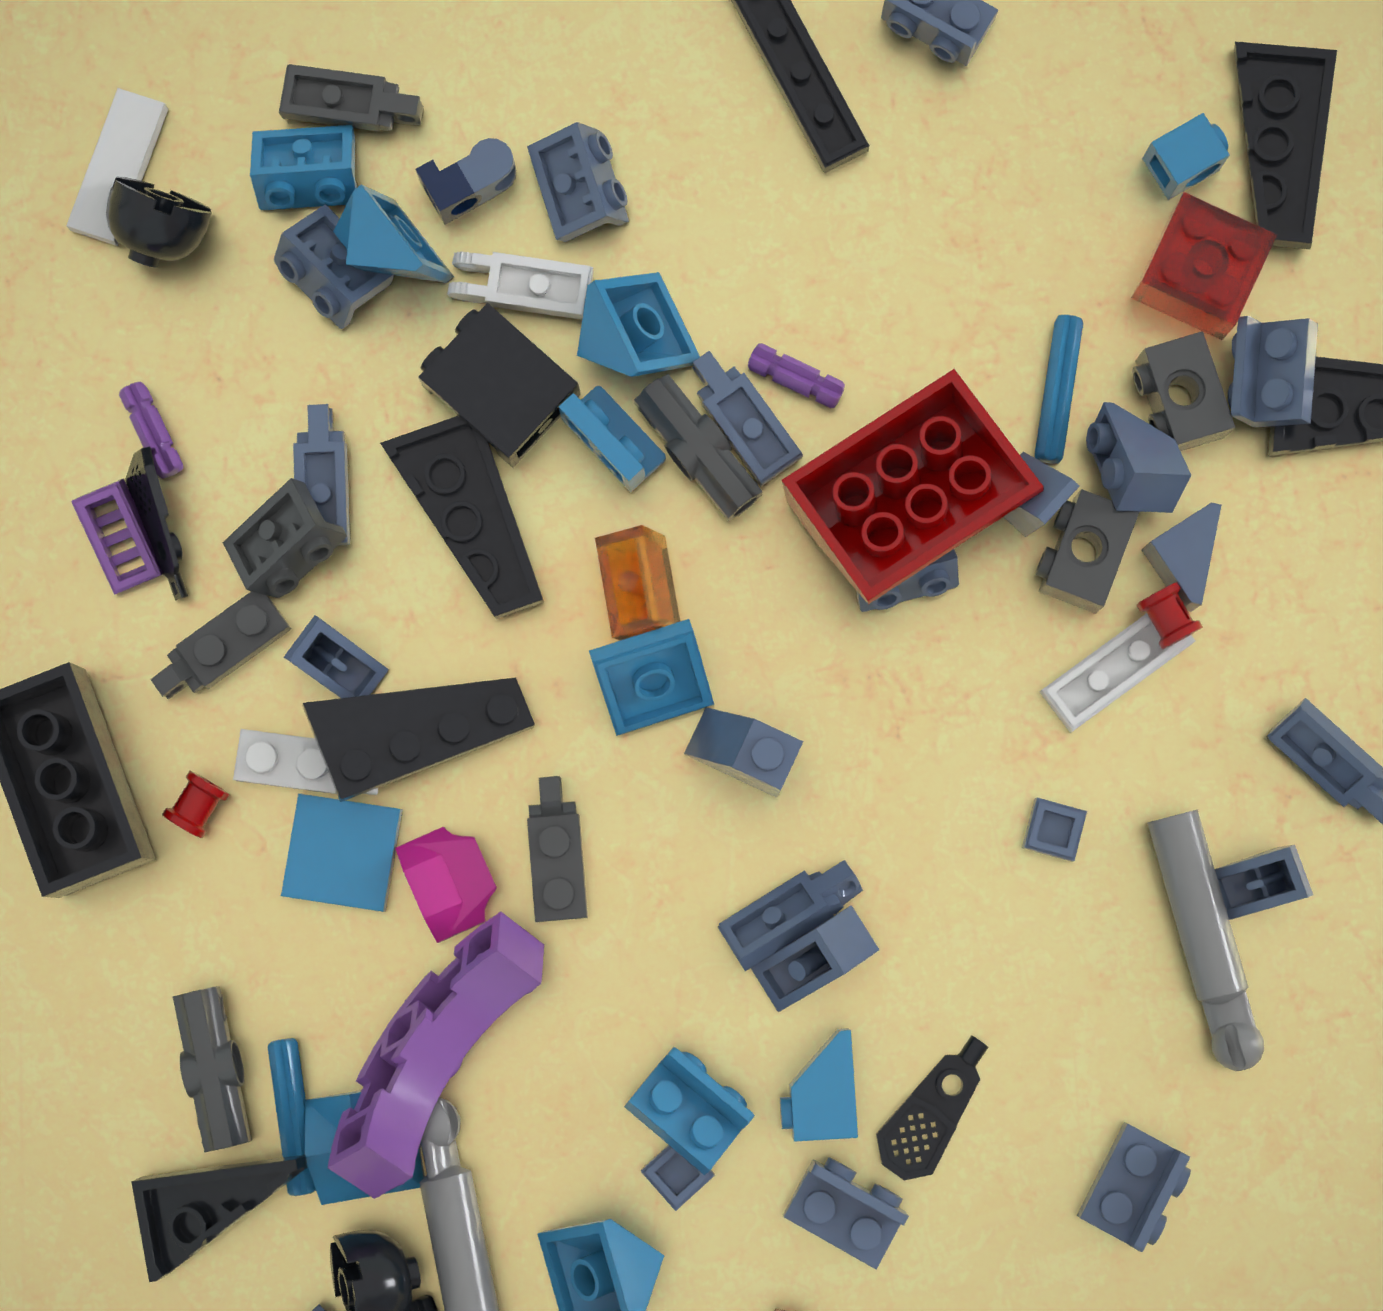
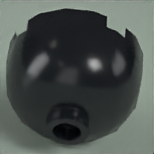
(154, 221)
(372, 1272)

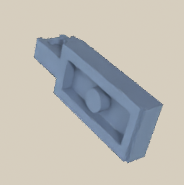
(745, 420)
(323, 466)
(1330, 758)
(788, 913)

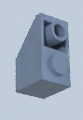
(1136, 461)

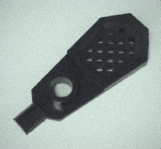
(151, 506)
(937, 1108)

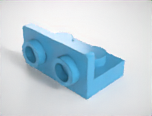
(303, 167)
(612, 436)
(690, 1109)

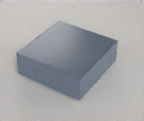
(1054, 829)
(674, 1177)

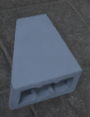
(744, 749)

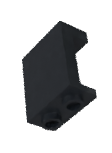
(498, 382)

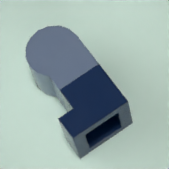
(469, 181)

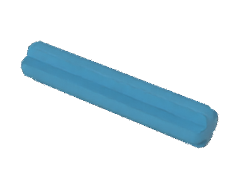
(1058, 389)
(290, 1107)

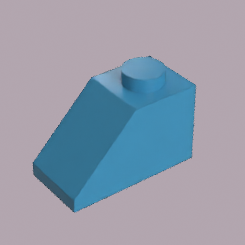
(823, 1094)

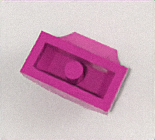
(447, 881)

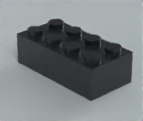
(67, 783)

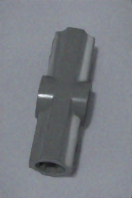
(698, 447)
(212, 1069)

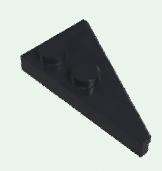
(193, 1207)

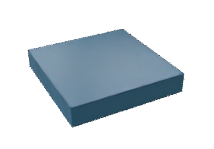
(652, 677)
(341, 852)

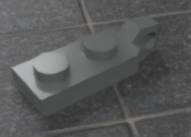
(346, 99)
(222, 645)
(556, 855)

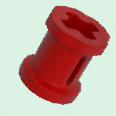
(1169, 615)
(195, 804)

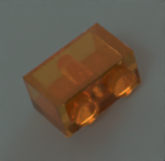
(637, 581)

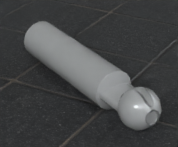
(1207, 938)
(454, 1217)

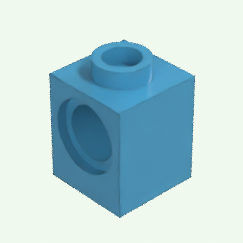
(1186, 155)

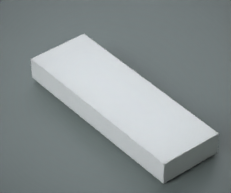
(120, 151)
(1109, 672)

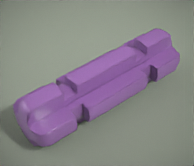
(796, 375)
(151, 429)

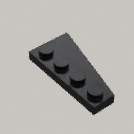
(1285, 128)
(1344, 409)
(466, 501)
(400, 733)

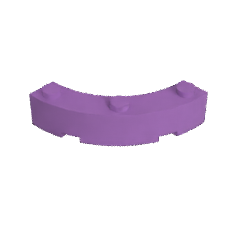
(426, 1047)

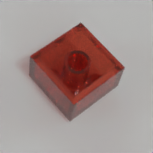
(1204, 266)

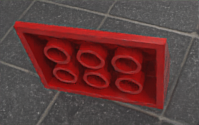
(910, 487)

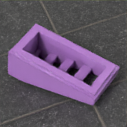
(100, 543)

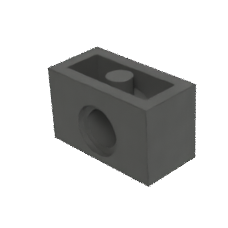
(1190, 365)
(1080, 581)

